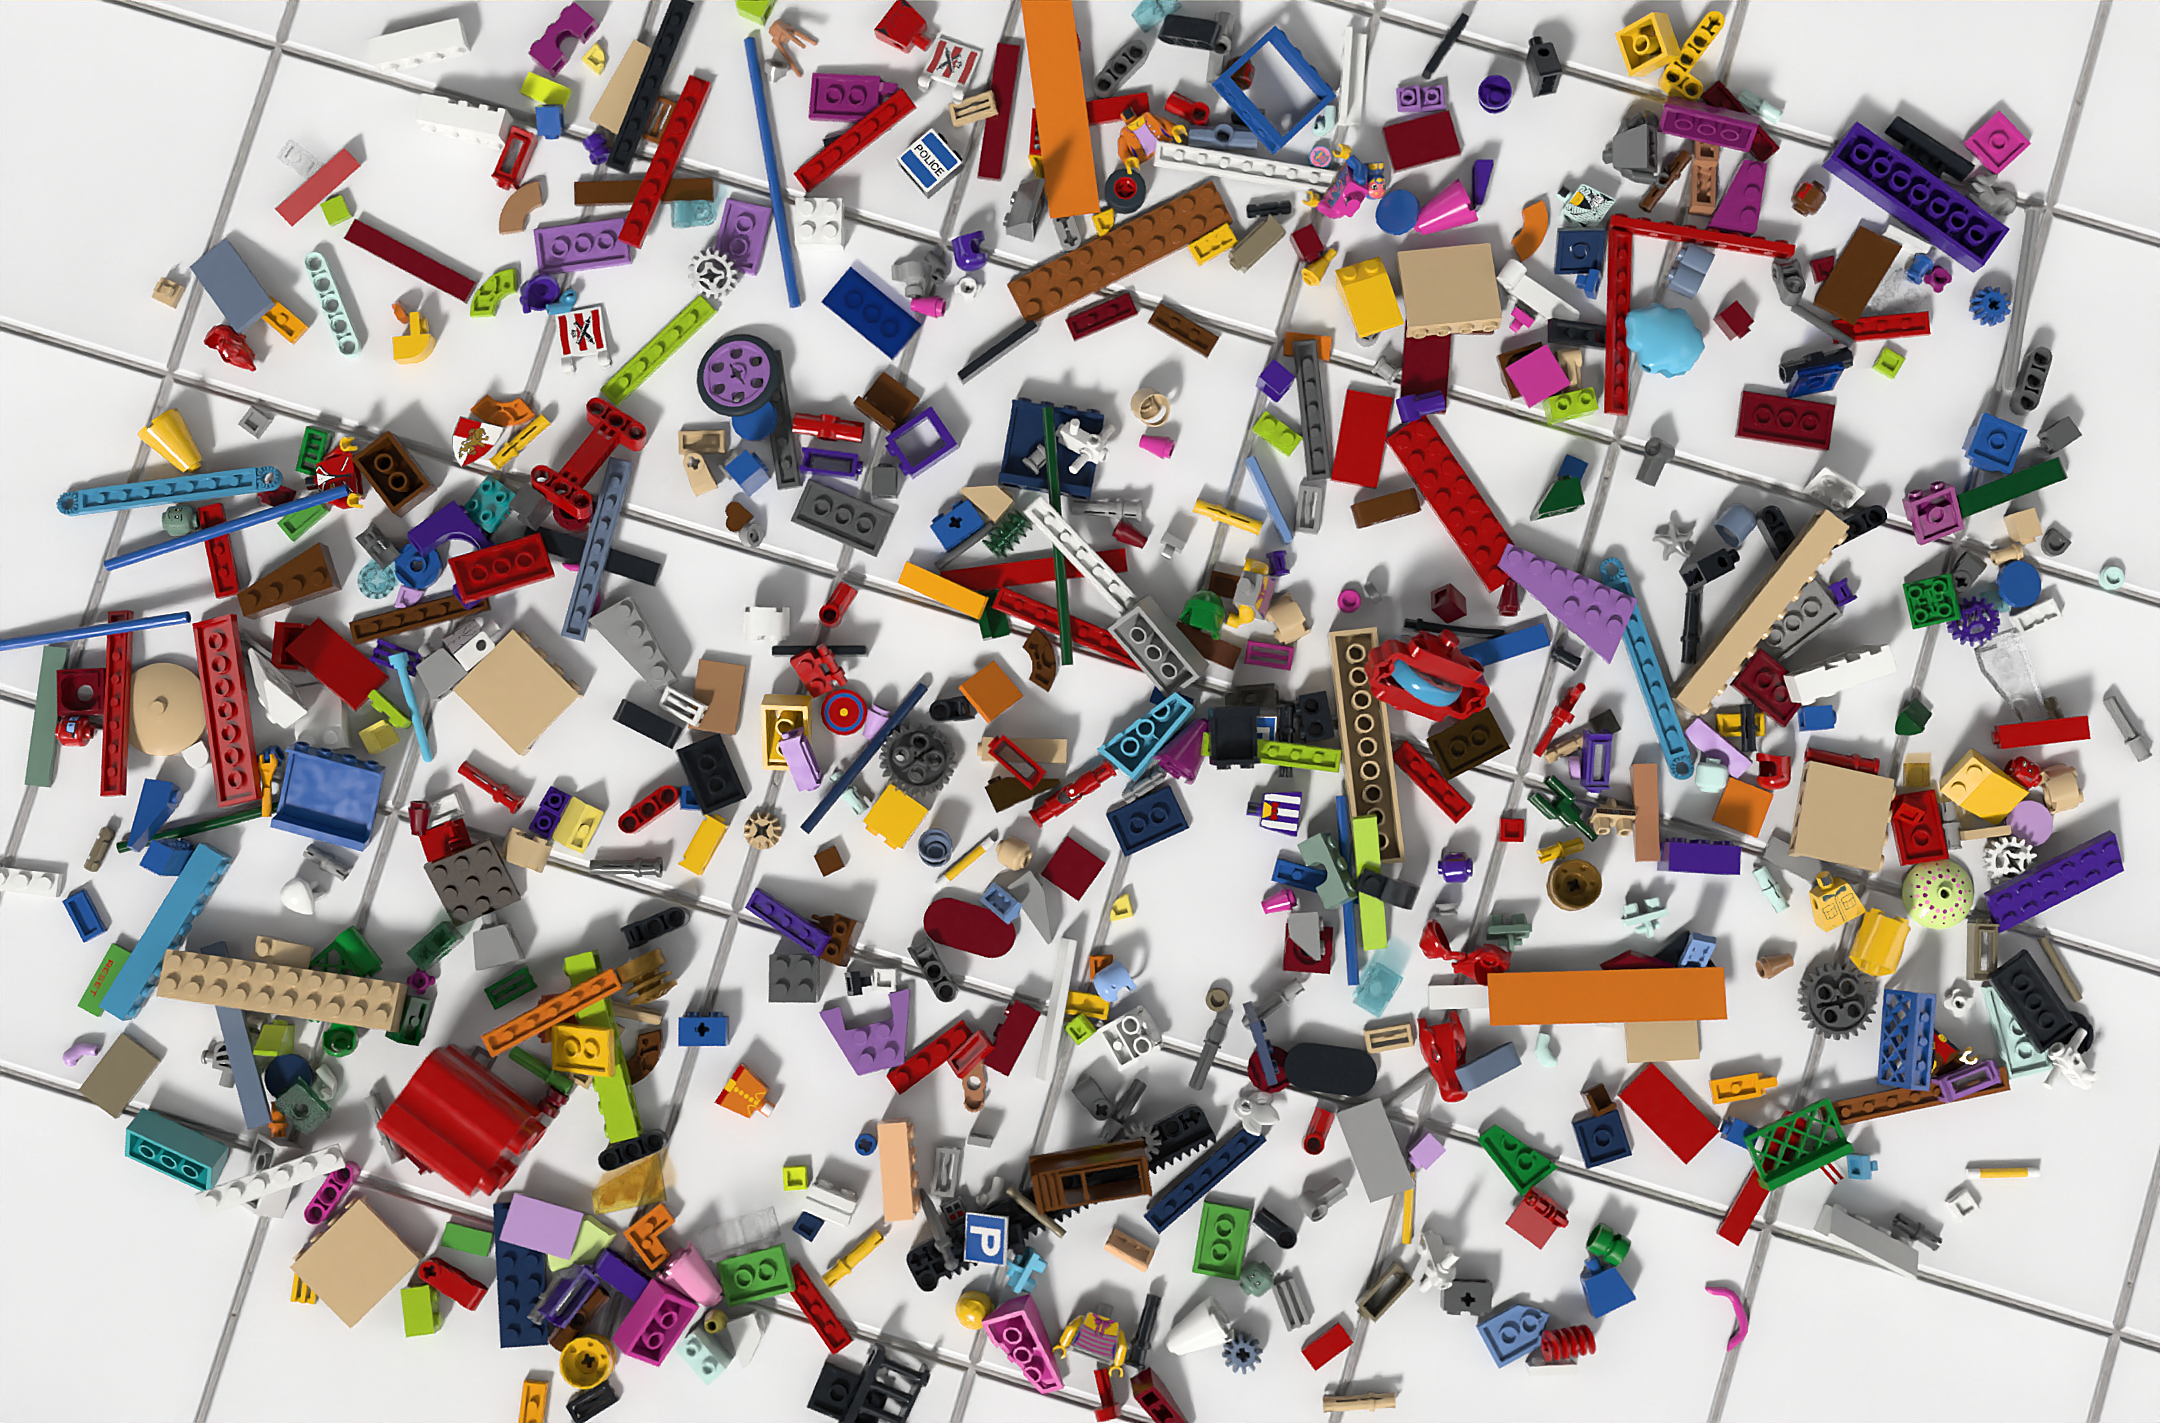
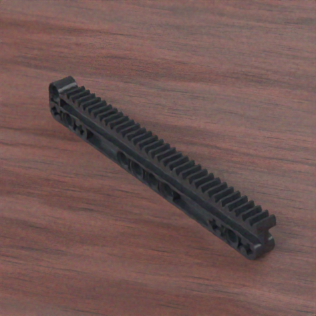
(1171, 1146)

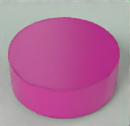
(1348, 601)

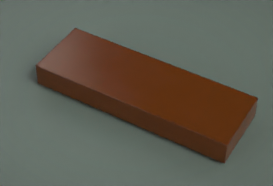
(1183, 330)

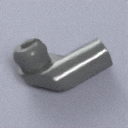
(939, 271)

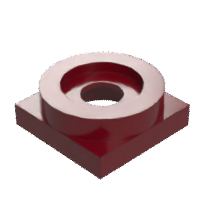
(69, 683)
(1295, 961)

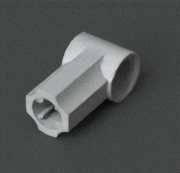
(1316, 1203)

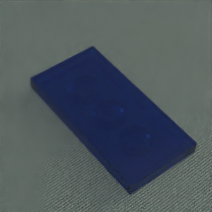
(871, 313)

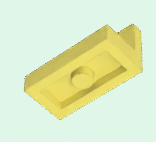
(577, 825)

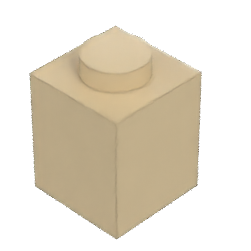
(2023, 526)

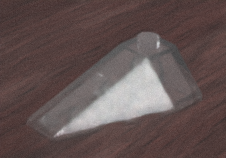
(2010, 672)

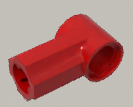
(1187, 108)
(838, 603)
(1318, 1128)

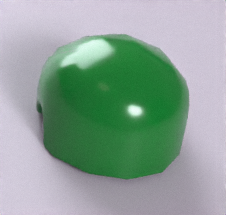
(340, 1040)

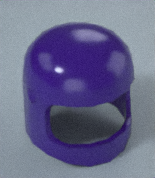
(1495, 94)
(968, 253)

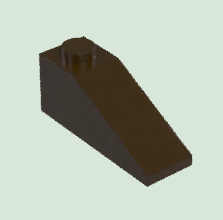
(1011, 791)

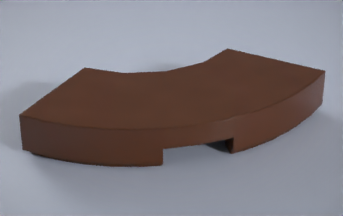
(1042, 660)
(645, 1056)

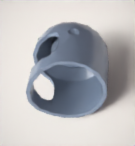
(1737, 519)
(937, 855)

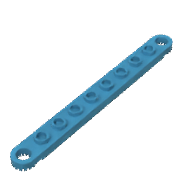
(169, 491)
(1650, 678)

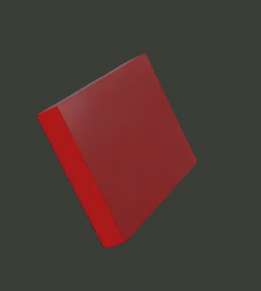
(1926, 839)

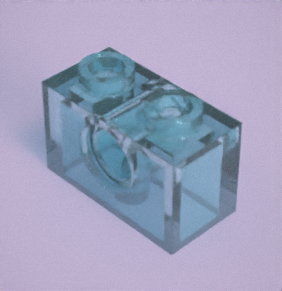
(1389, 981)

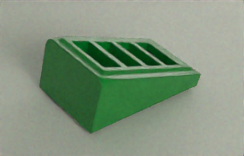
(309, 438)

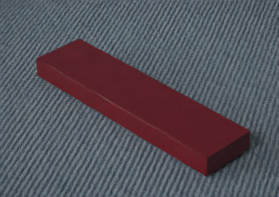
(1719, 96)

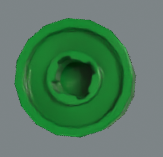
(1612, 1246)

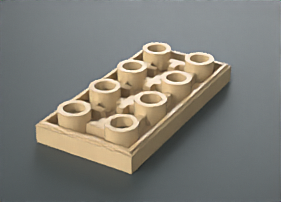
(619, 92)

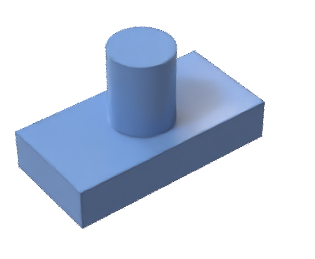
(1001, 903)
(1697, 951)

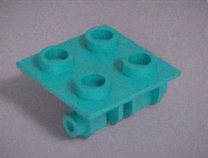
(489, 504)

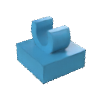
(1860, 1166)

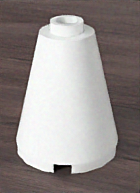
(1201, 1329)

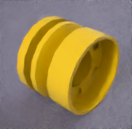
(583, 1374)

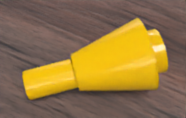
(1315, 271)

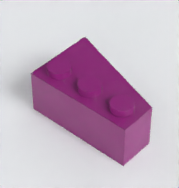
(1741, 200)

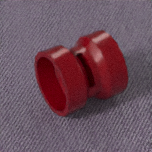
(552, 1102)

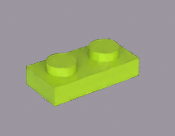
(1277, 434)
(396, 716)

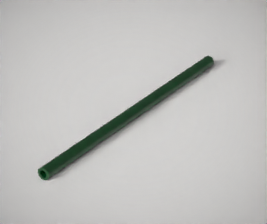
(1058, 556)
(204, 825)

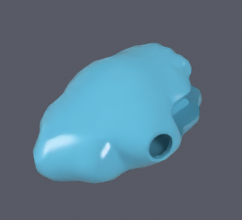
(1663, 339)

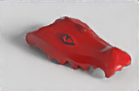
(1444, 1050)

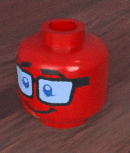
(74, 731)

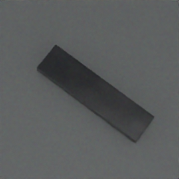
(997, 352)
(838, 650)

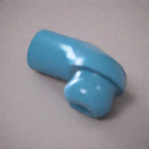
(564, 304)

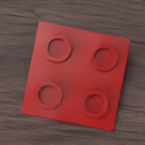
(445, 839)
(1537, 1217)

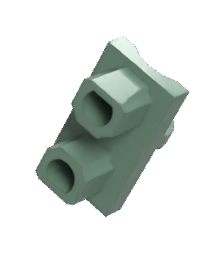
(1508, 934)

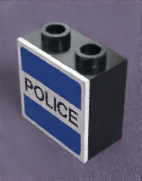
(930, 163)

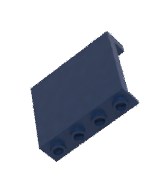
(1027, 432)

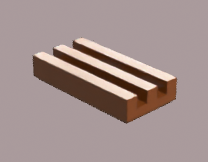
(651, 138)

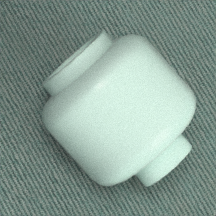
(1711, 775)

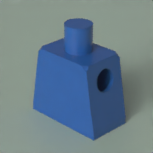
(1604, 1288)

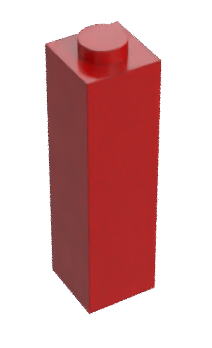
(2041, 732)

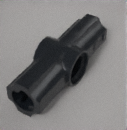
(1819, 358)

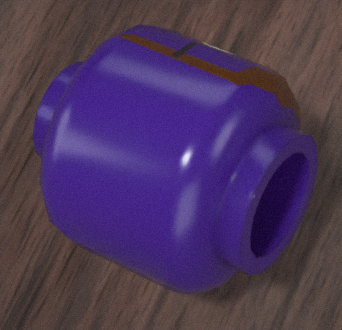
(1455, 867)

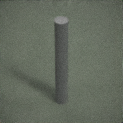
(1823, 325)
(964, 546)

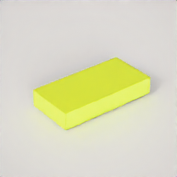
(545, 90)

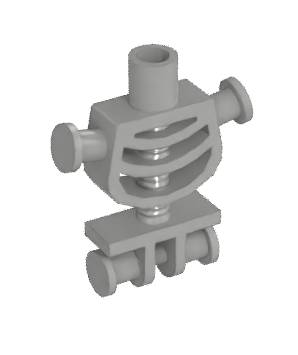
(227, 1078)

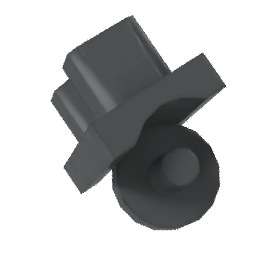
(378, 546)

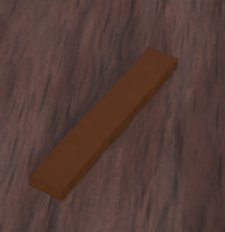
(625, 191)
(413, 618)

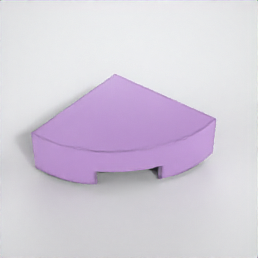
(408, 597)

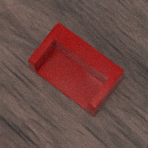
(284, 635)

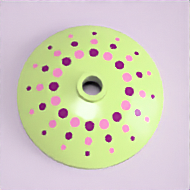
(1923, 898)

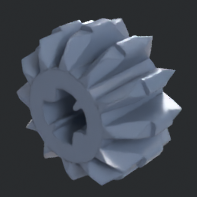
(1249, 1346)

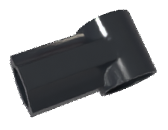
(1273, 1227)

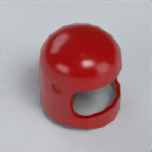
(1780, 771)

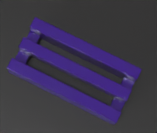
(378, 650)

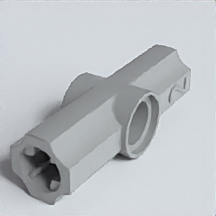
(1219, 60)

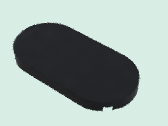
(1330, 1069)

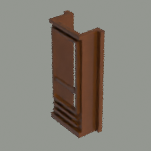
(1049, 1167)

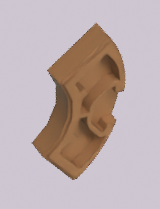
(519, 207)

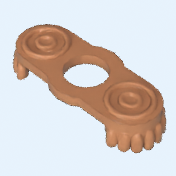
(974, 1098)

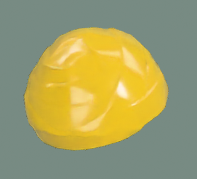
(972, 1308)

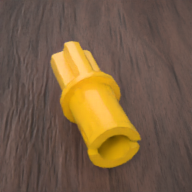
(1560, 850)

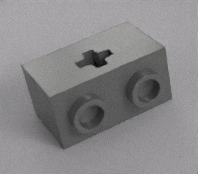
(1477, 1305)

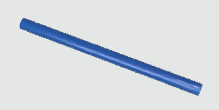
(1348, 908)

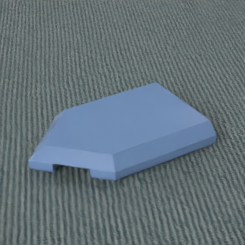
(1513, 1332)

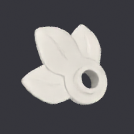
(1259, 1113)

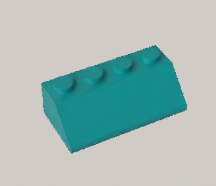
(175, 1150)

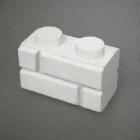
(830, 1203)

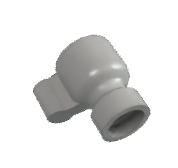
(911, 273)

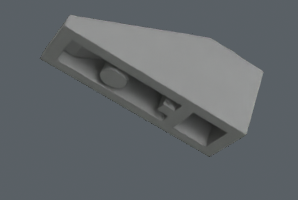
(1031, 895)

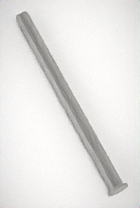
(2021, 297)

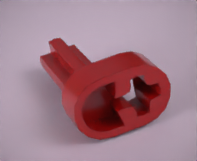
(1109, 1408)

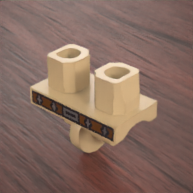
(1612, 815)

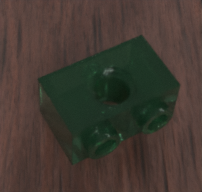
(435, 945)
(301, 1093)

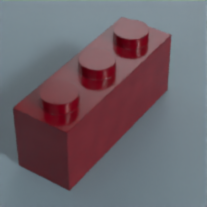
(1011, 1036)

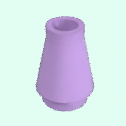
(875, 720)

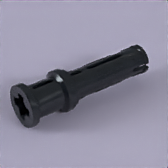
(1141, 1343)

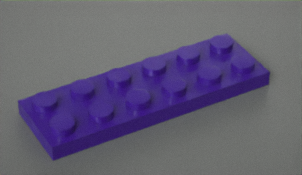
(2054, 881)

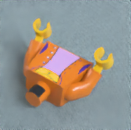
(1140, 136)

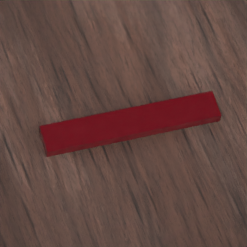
(997, 126)
(410, 261)

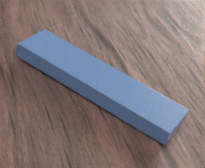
(1268, 500)

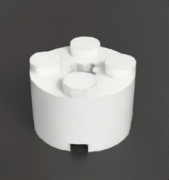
(766, 622)

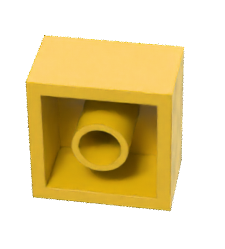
(1648, 44)

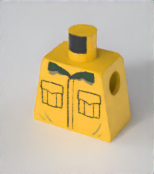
(1833, 902)

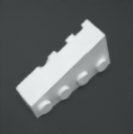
(464, 120)
(1840, 672)

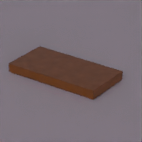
(1857, 275)

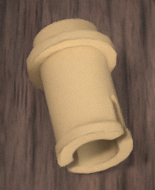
(2007, 554)

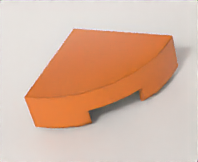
(400, 312)
(1098, 962)

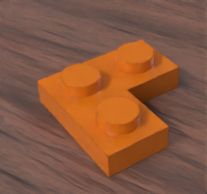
(645, 1232)

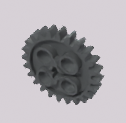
(903, 745)
(1832, 980)

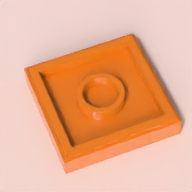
(990, 691)
(1742, 807)

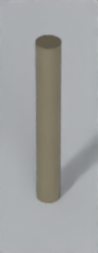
(2059, 968)
(1032, 1208)

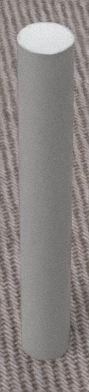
(1408, 1091)

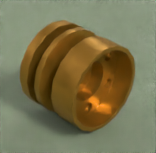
(1586, 879)
(646, 977)

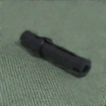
(1690, 632)
(1286, 735)

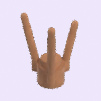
(784, 33)

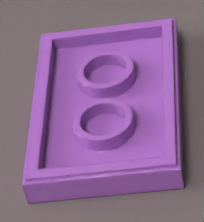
(743, 234)

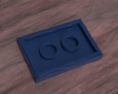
(1147, 821)

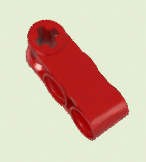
(453, 1283)

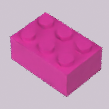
(655, 1323)

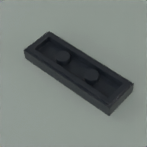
(1445, 46)
(1576, 334)

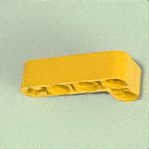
(1692, 53)

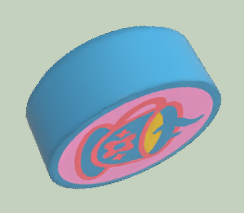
(1320, 157)

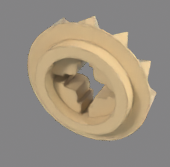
(762, 842)

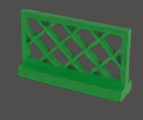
(1800, 1164)

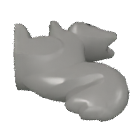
(1985, 198)

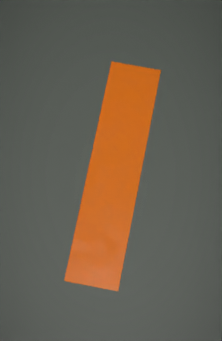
(1060, 107)
(1607, 996)

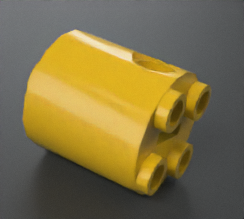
(1879, 943)

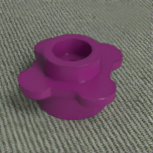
(1944, 276)
(420, 988)

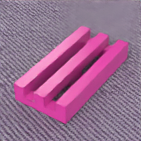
(1290, 650)

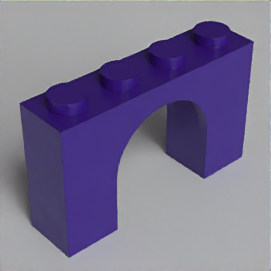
(447, 525)

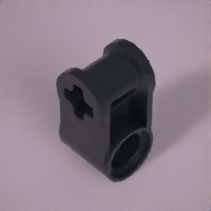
(954, 710)

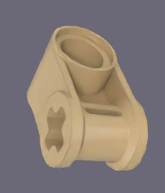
(699, 476)

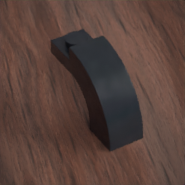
(1387, 889)

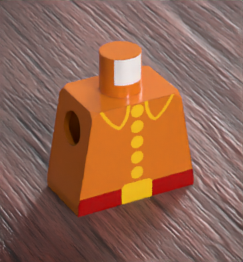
(745, 1093)

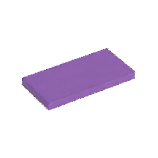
(581, 247)

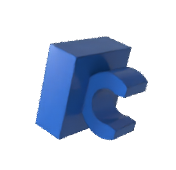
(1589, 283)

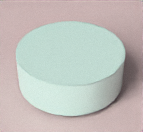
(2111, 577)

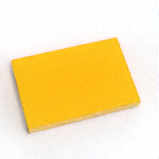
(583, 1049)

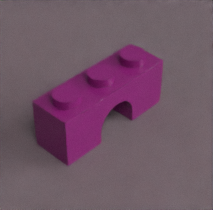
(571, 23)

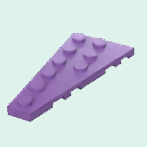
(1579, 603)

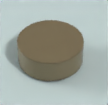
(1217, 999)

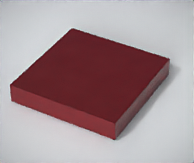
(1073, 868)

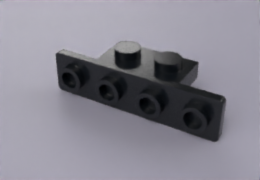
(1928, 151)

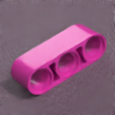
(324, 1201)

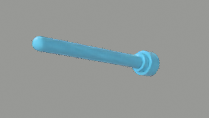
(400, 663)

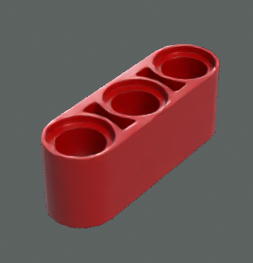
(638, 811)

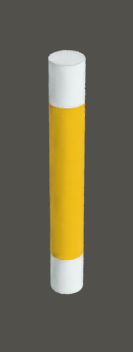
(965, 862)
(2002, 1172)

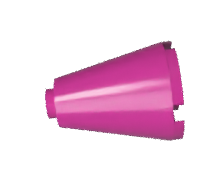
(1446, 210)

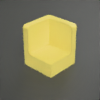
(379, 737)

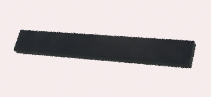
(650, 85)

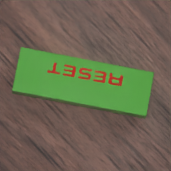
(103, 979)

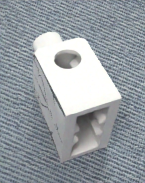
(471, 642)

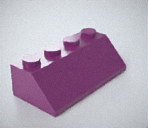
(1708, 124)

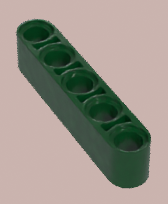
(2011, 487)

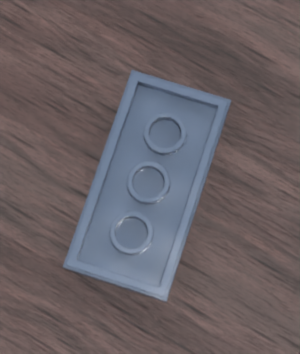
(232, 286)

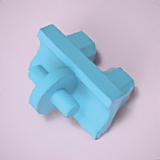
(1021, 1268)

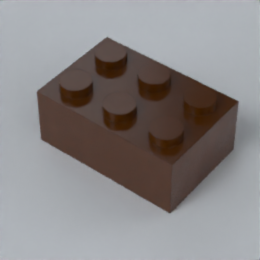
(394, 474)

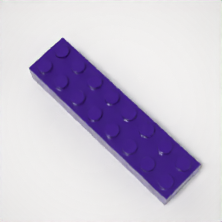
(1915, 197)

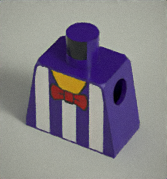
(1277, 812)

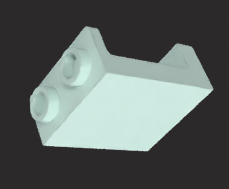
(704, 1354)

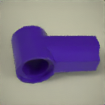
(1413, 406)

